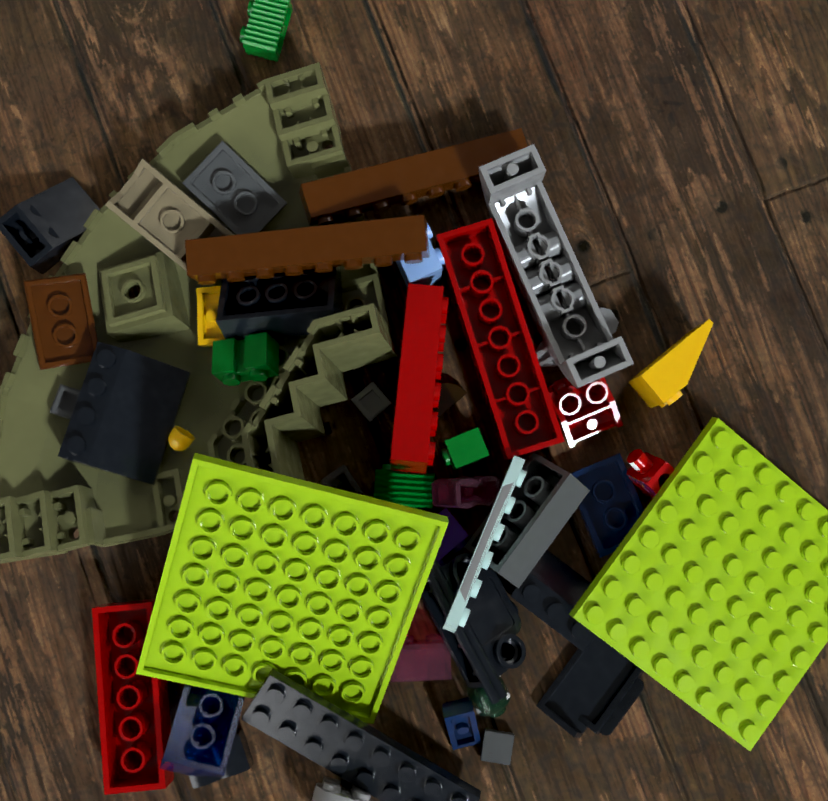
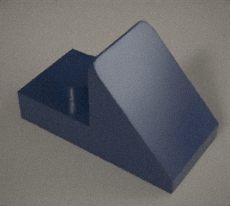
(461, 723)

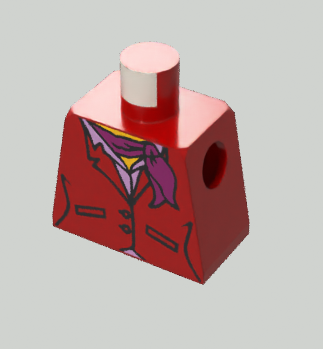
(648, 472)

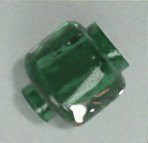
(483, 705)

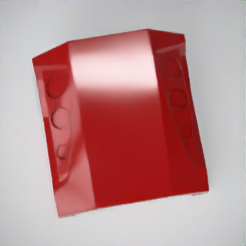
(584, 409)

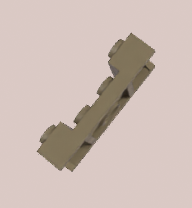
(163, 213)

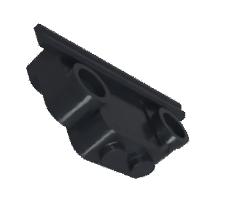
(489, 638)

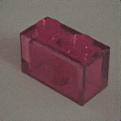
(423, 660)

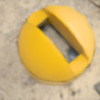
(180, 438)

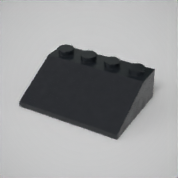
(278, 304)
(124, 413)

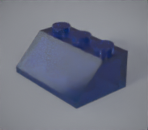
(202, 732)

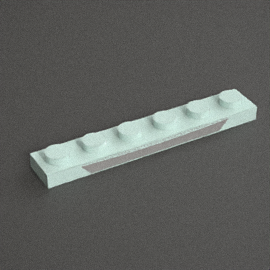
(482, 556)

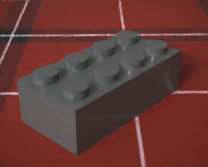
(538, 515)

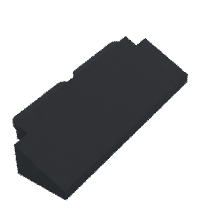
(593, 690)

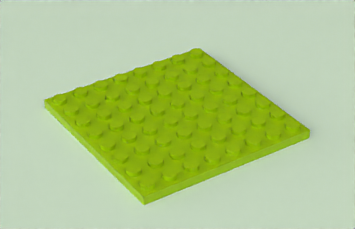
(289, 583)
(719, 585)

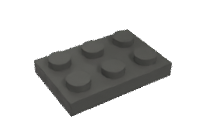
(234, 191)

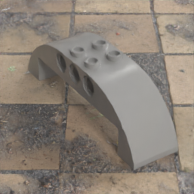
(549, 269)

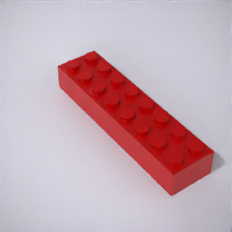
(499, 339)

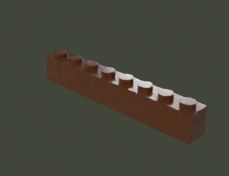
(404, 179)
(308, 249)

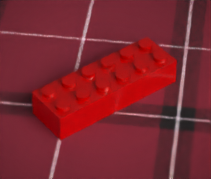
(416, 382)
(130, 705)

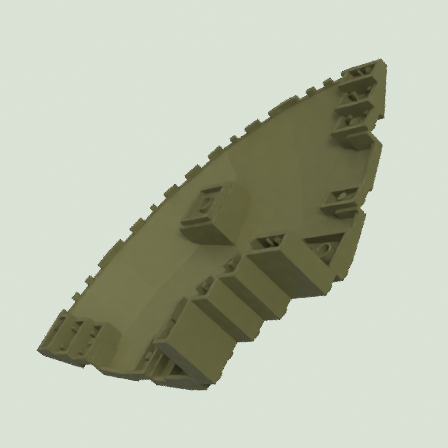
(256, 424)

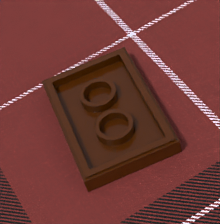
(61, 320)

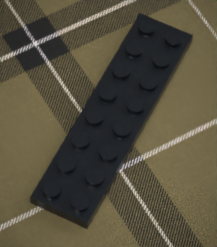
(349, 745)

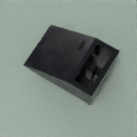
(48, 223)

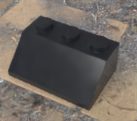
(551, 594)

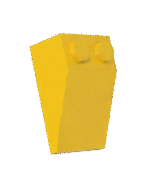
(671, 371)

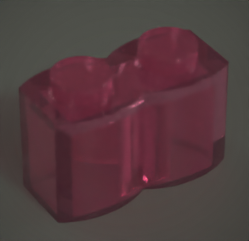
(465, 491)

